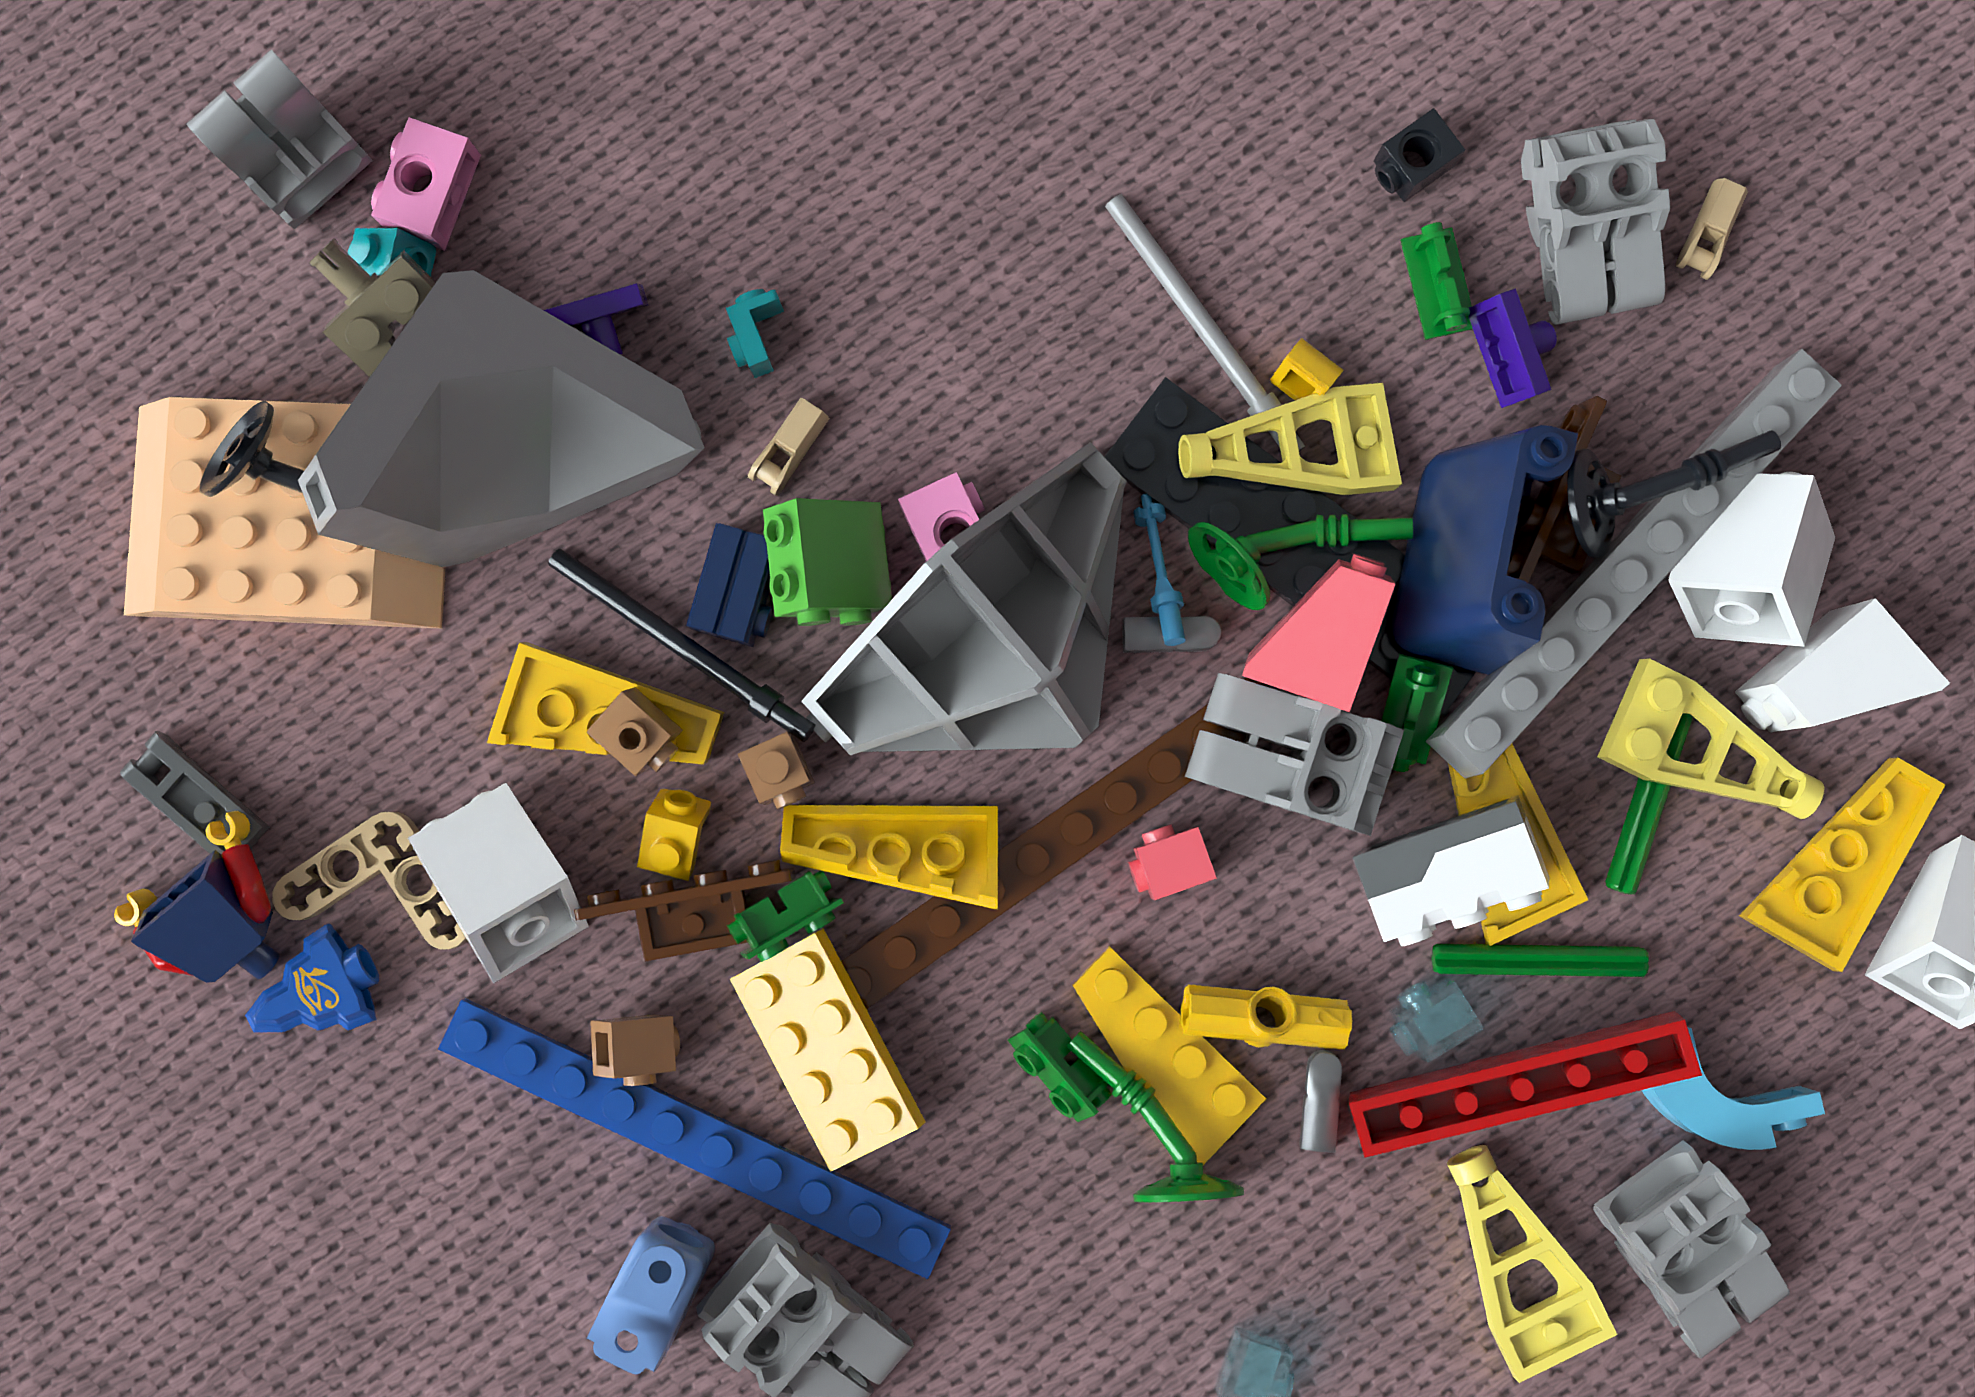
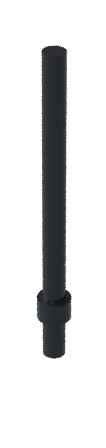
(763, 701)

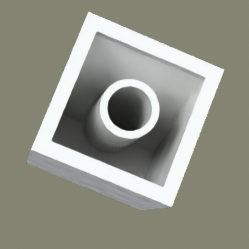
(1759, 564)
(1849, 666)
(499, 881)
(1932, 938)

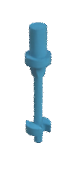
(1166, 600)

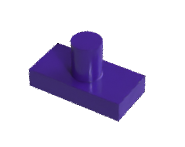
(596, 312)
(1512, 347)

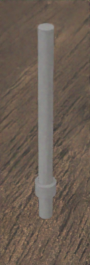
(1193, 310)

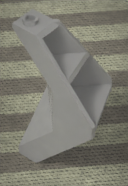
(491, 431)
(993, 632)

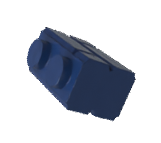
(733, 588)

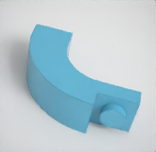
(1734, 1121)

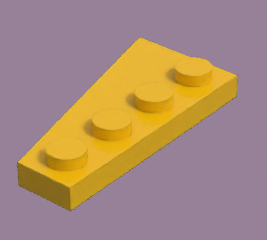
(1500, 782)
(912, 848)
(1846, 868)

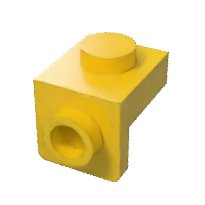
(673, 833)

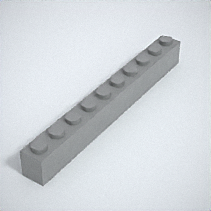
(1626, 575)

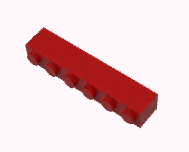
(1524, 1083)

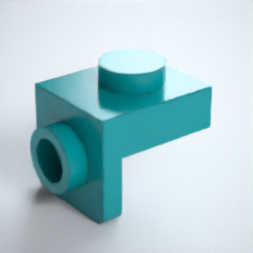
(380, 246)
(747, 343)

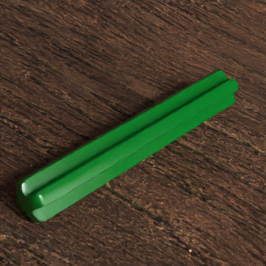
(1643, 822)
(1540, 960)

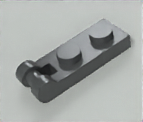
(187, 792)

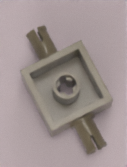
(372, 304)

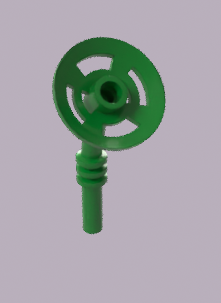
(1237, 558)
(1186, 1176)

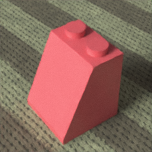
(1327, 635)

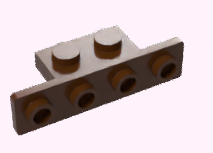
(1547, 522)
(687, 917)

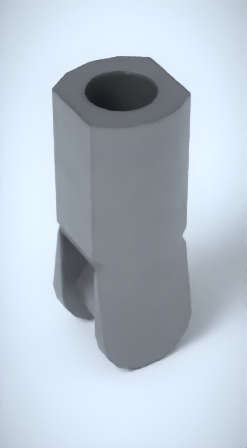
(1145, 635)
(1321, 1102)

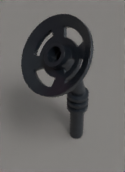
(247, 455)
(1608, 500)

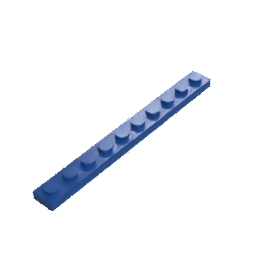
(697, 1139)

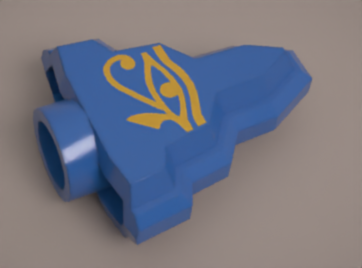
(319, 988)

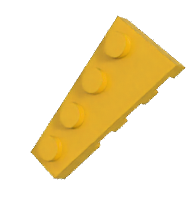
(558, 698)
(1189, 1075)

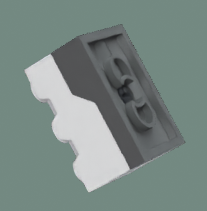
(1453, 872)

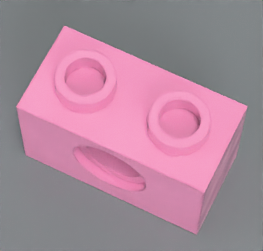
(419, 153)
(937, 507)

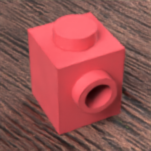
(1171, 862)

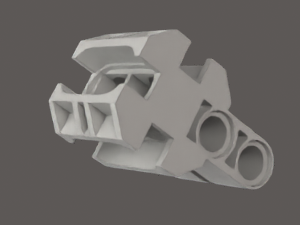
(280, 141)
(1602, 244)
(1299, 725)
(1693, 1246)
(798, 1323)

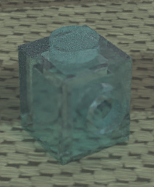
(1433, 1019)
(1255, 1366)

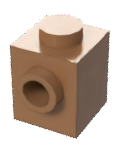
(636, 732)
(777, 771)
(634, 1048)

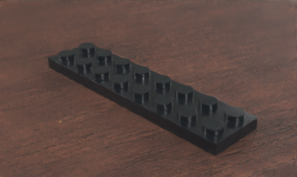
(1150, 463)

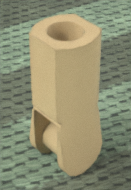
(1714, 225)
(793, 439)

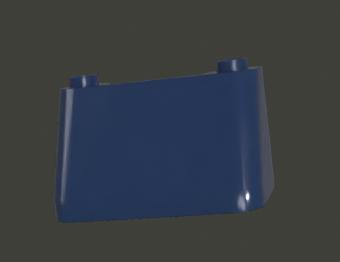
(1454, 577)

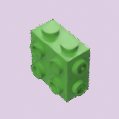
(827, 560)

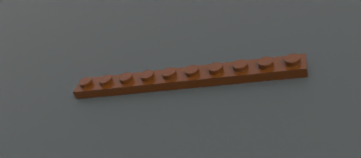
(1033, 859)

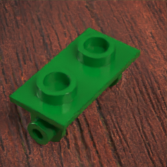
(1437, 281)
(1415, 706)
(767, 929)
(1041, 1053)

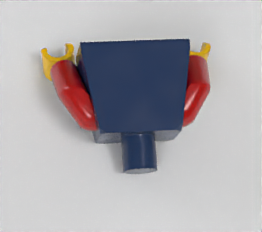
(210, 915)

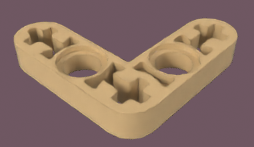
(373, 860)

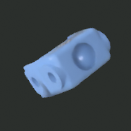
(652, 1294)

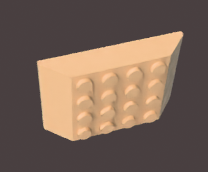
(254, 544)

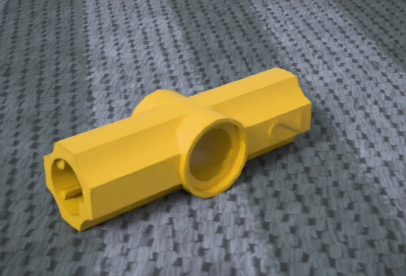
(1298, 1018)

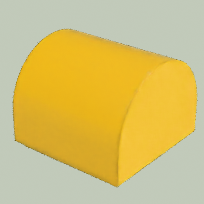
(1305, 372)

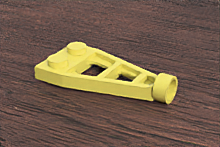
(1360, 434)
(1647, 724)
(1551, 1328)

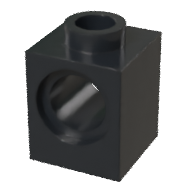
(1432, 141)

